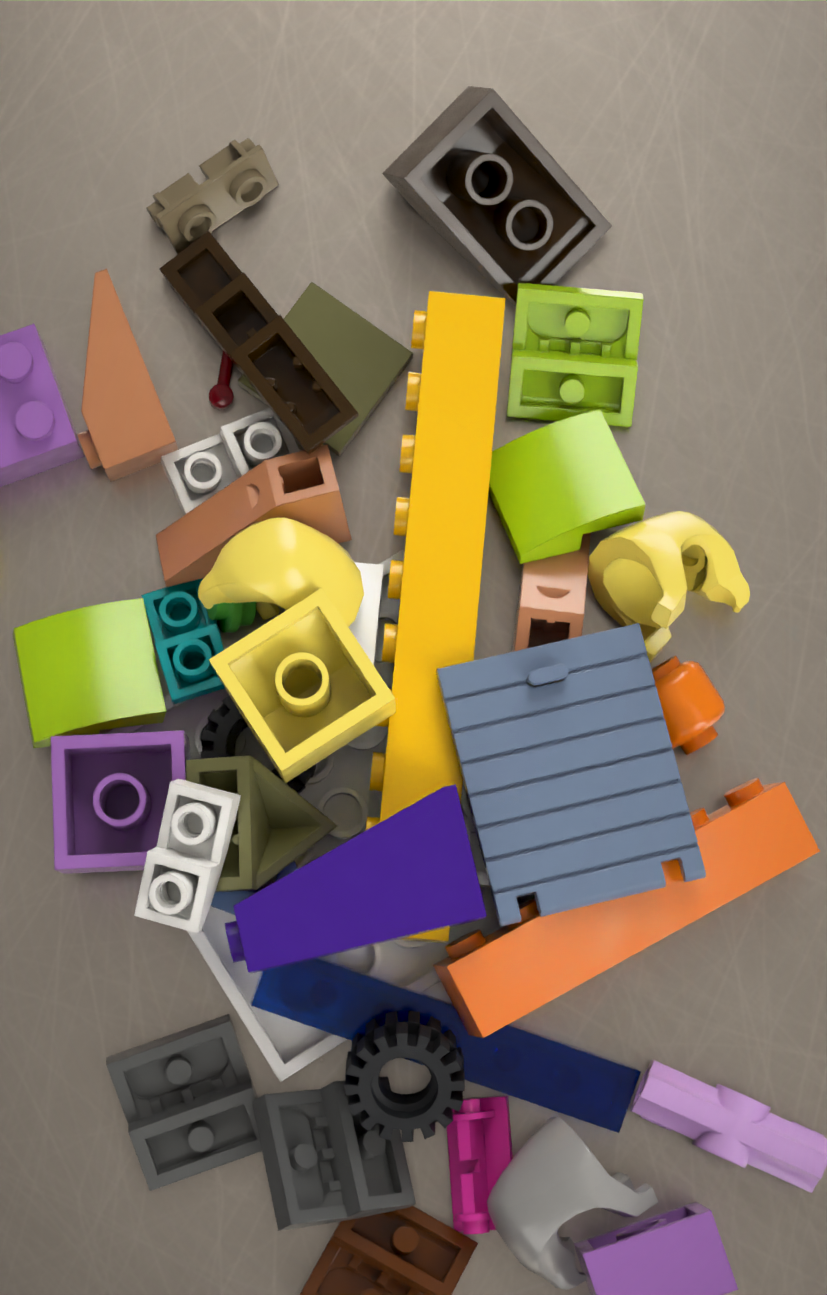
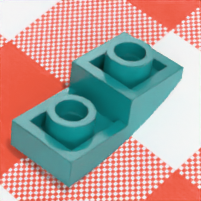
(184, 640)

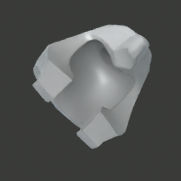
(548, 1185)

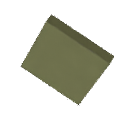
(350, 351)

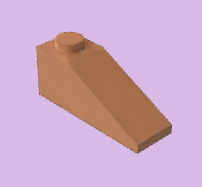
(118, 398)

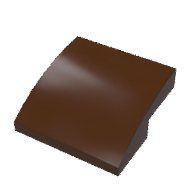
(391, 1256)

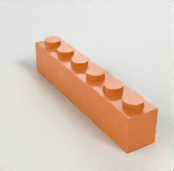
(543, 957)

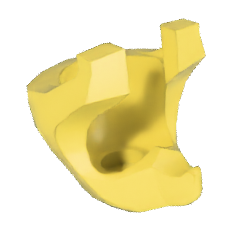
(651, 565)
(280, 566)

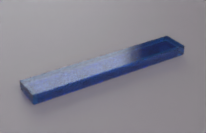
(505, 1061)

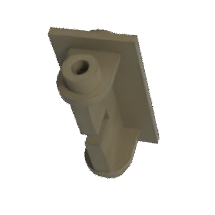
(235, 181)

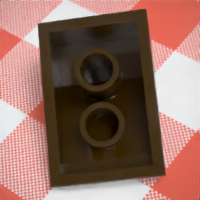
(497, 194)

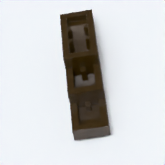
(259, 343)

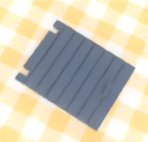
(571, 775)

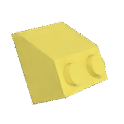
(304, 685)

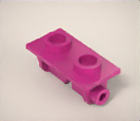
(477, 1157)

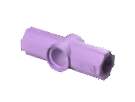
(731, 1125)

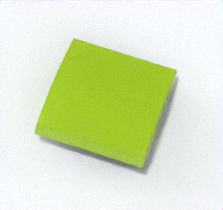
(574, 353)
(561, 486)
(89, 671)

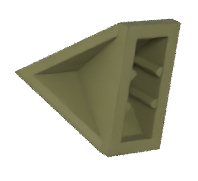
(271, 820)

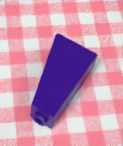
(375, 888)

